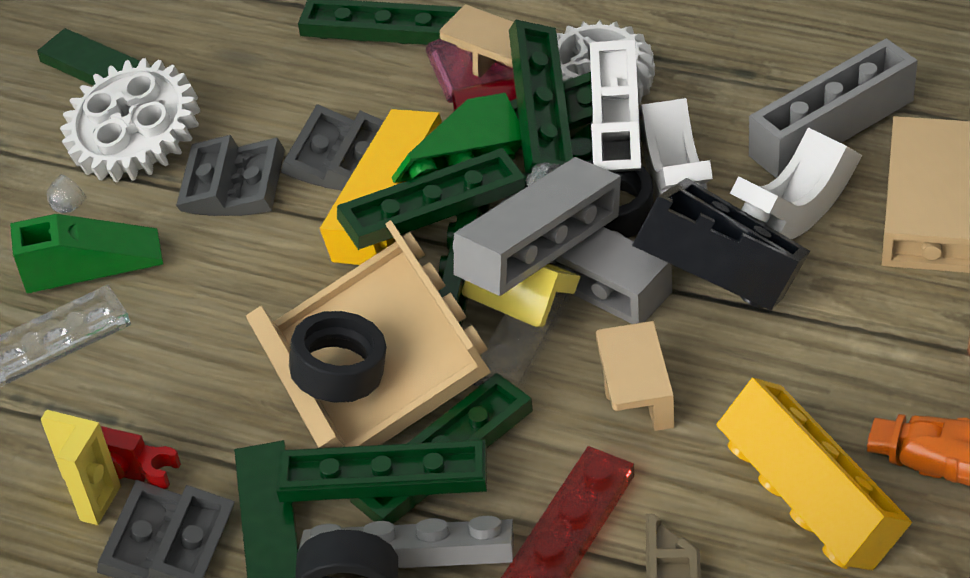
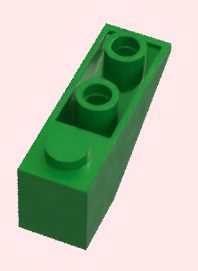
(469, 132)
(76, 249)

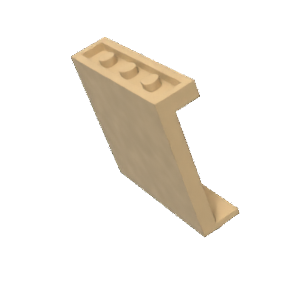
(928, 195)
(425, 353)

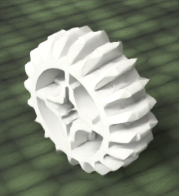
(575, 51)

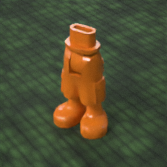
(925, 444)

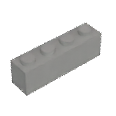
(834, 104)
(536, 226)
(617, 275)

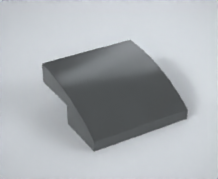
(330, 147)
(231, 178)
(165, 533)

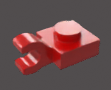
(139, 461)

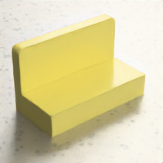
(529, 299)
(83, 463)

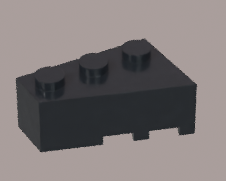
(721, 244)

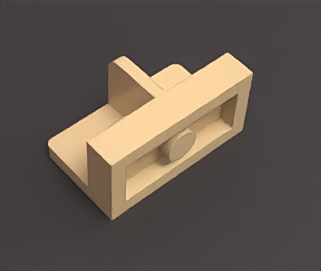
(482, 35)
(636, 371)

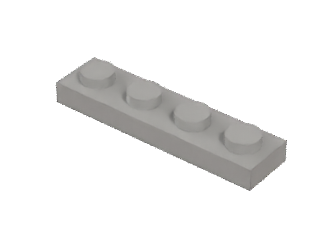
(440, 542)

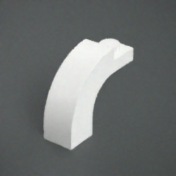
(615, 106)
(670, 145)
(803, 188)

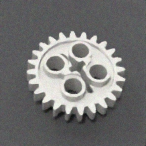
(130, 120)

